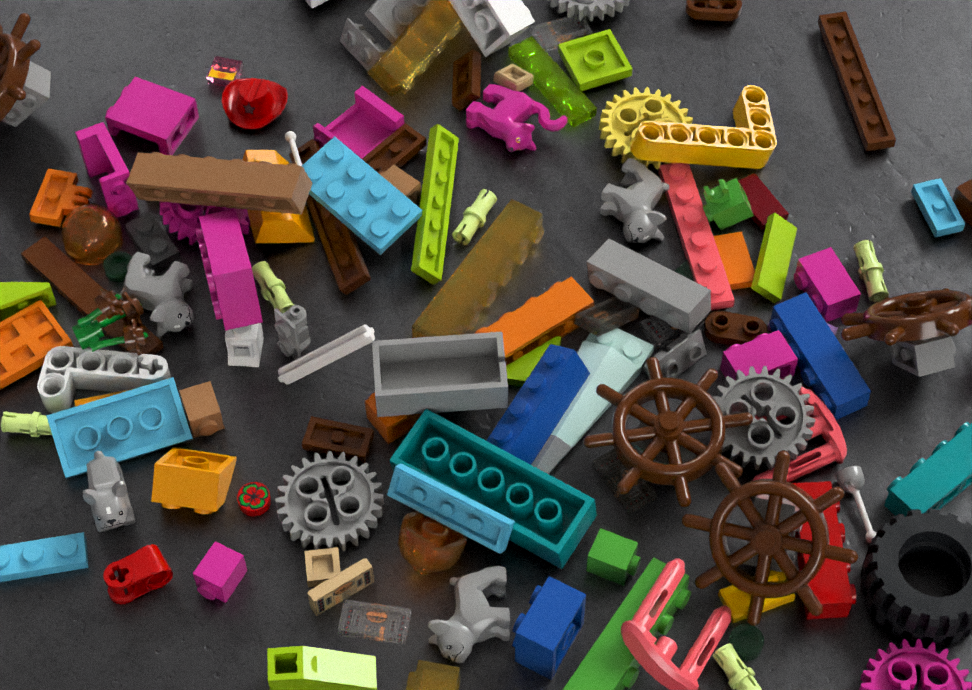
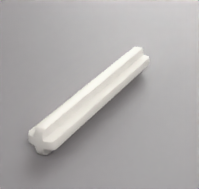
(326, 354)

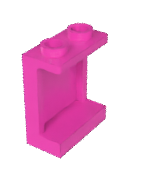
(153, 114)
(361, 125)
(102, 156)

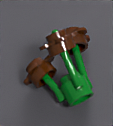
(109, 303)

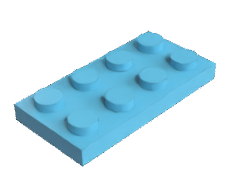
(359, 196)
(120, 426)

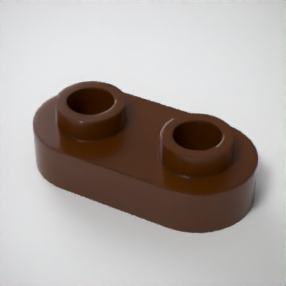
(714, 9)
(735, 328)

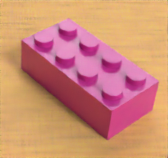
(228, 270)

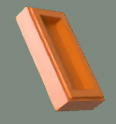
(735, 259)

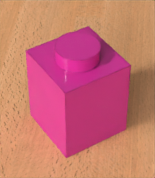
(219, 572)

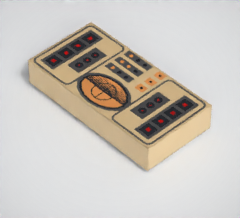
(340, 586)

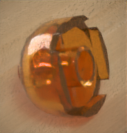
(91, 234)
(429, 544)

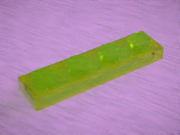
(552, 81)

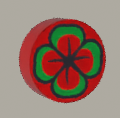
(254, 499)

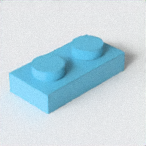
(938, 207)

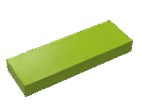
(774, 258)

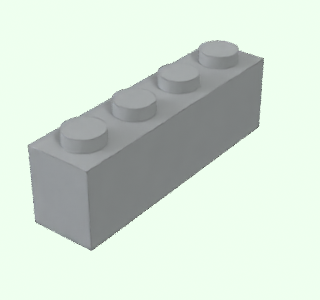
(649, 286)

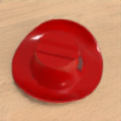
(253, 102)

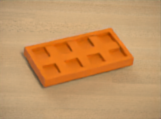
(26, 341)

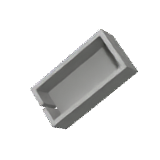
(440, 374)

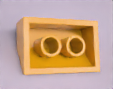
(276, 226)

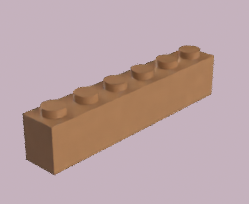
(220, 182)

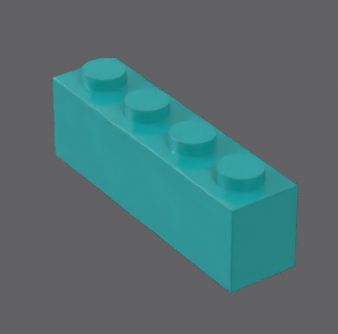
(935, 480)

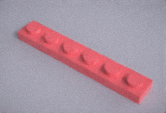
(696, 233)

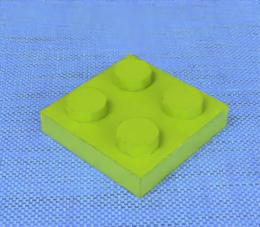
(595, 60)

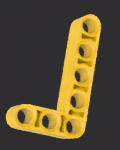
(741, 146)

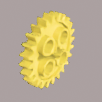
(625, 114)

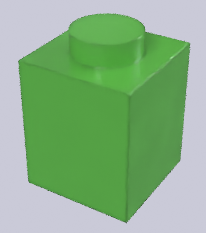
(613, 557)

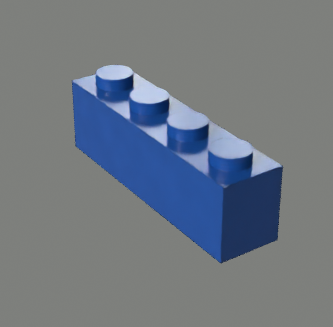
(820, 356)
(540, 403)

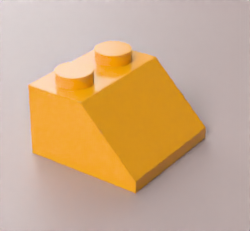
(192, 480)

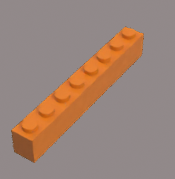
(522, 330)

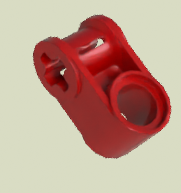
(138, 573)

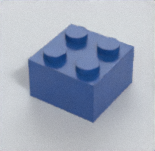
(548, 627)

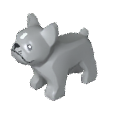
(635, 203)
(160, 293)
(107, 493)
(473, 617)

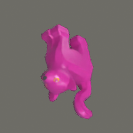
(508, 117)

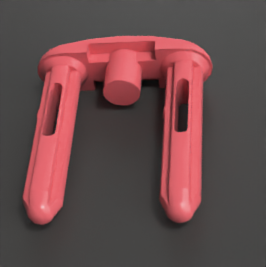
(832, 451)
(657, 657)

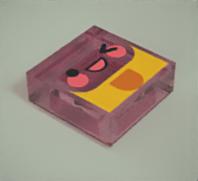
(224, 71)

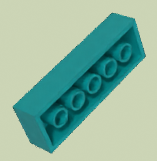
(546, 511)

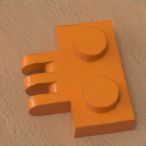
(58, 197)

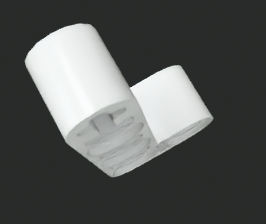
(106, 377)

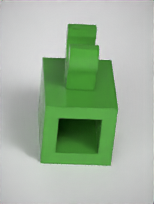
(727, 204)

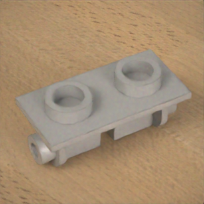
(361, 44)
(292, 331)
(681, 354)

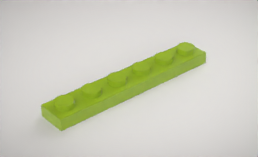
(435, 205)

